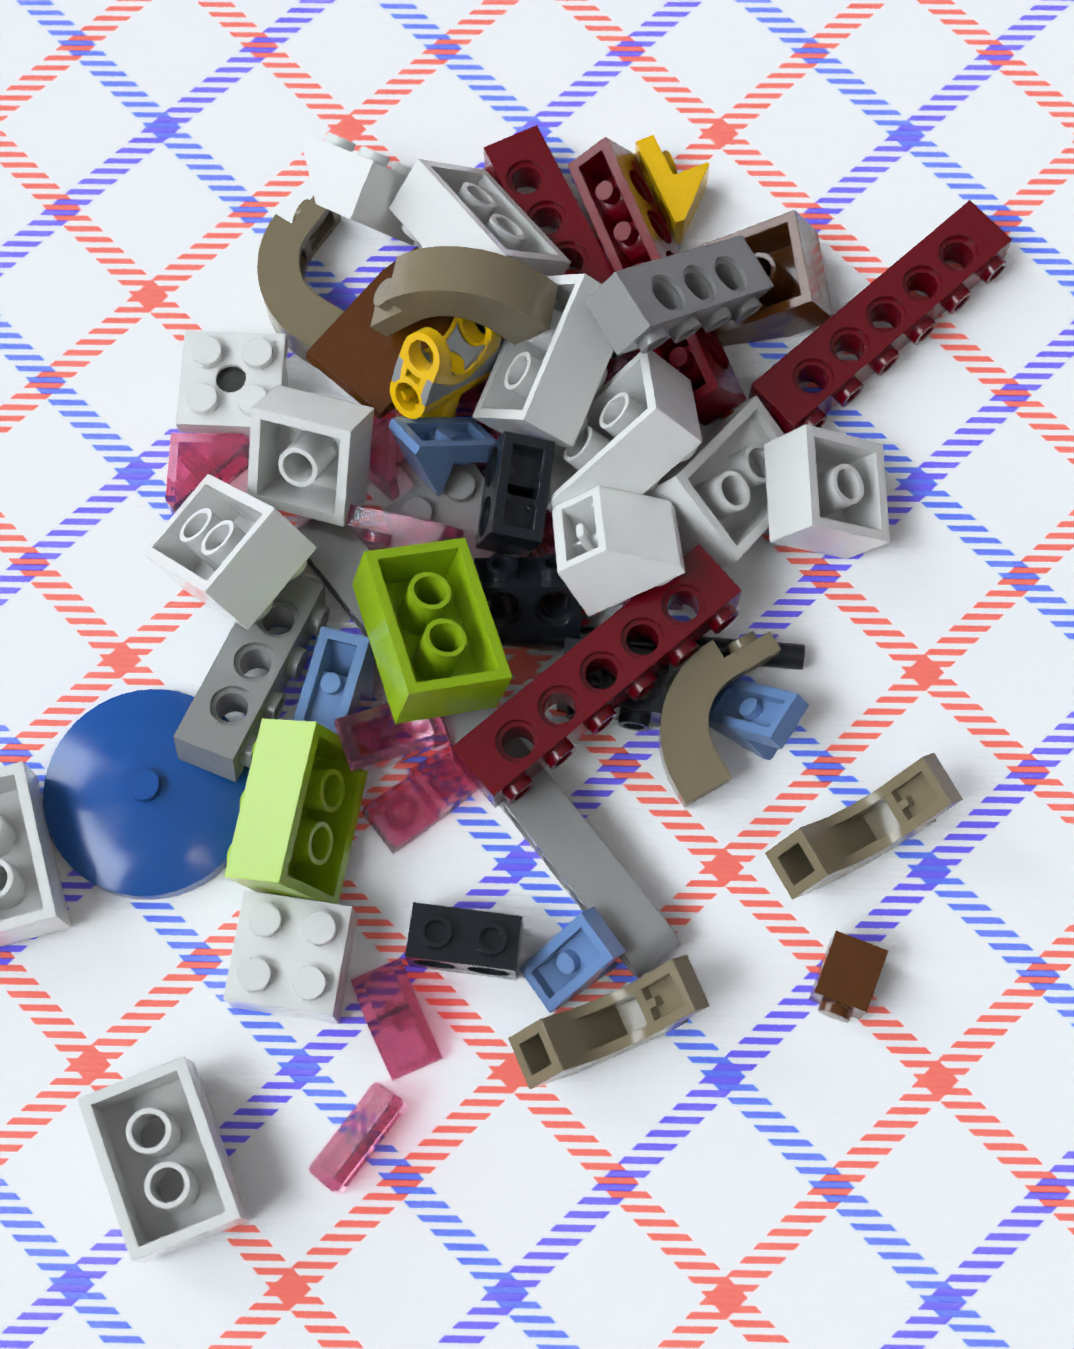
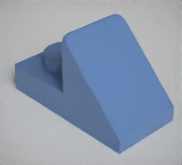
(438, 443)
(336, 678)
(757, 716)
(573, 960)

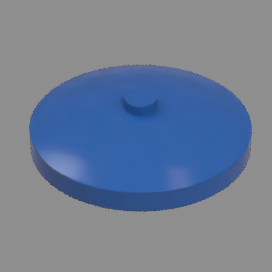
(132, 809)

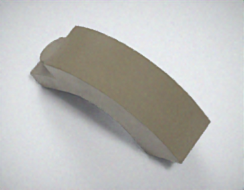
(282, 271)
(465, 285)
(684, 733)
(865, 829)
(610, 1024)

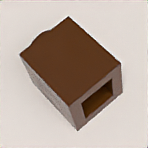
(847, 977)

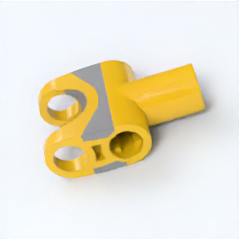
(434, 378)

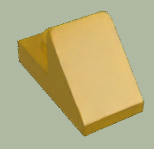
(675, 192)

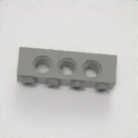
(679, 295)
(227, 746)

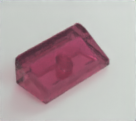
(357, 1138)

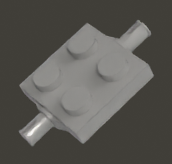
(456, 506)

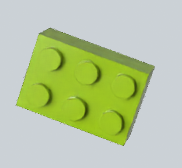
(430, 630)
(296, 813)

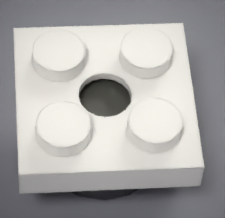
(226, 377)

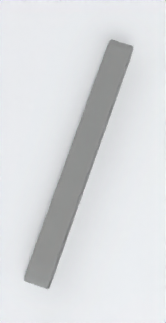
(543, 814)

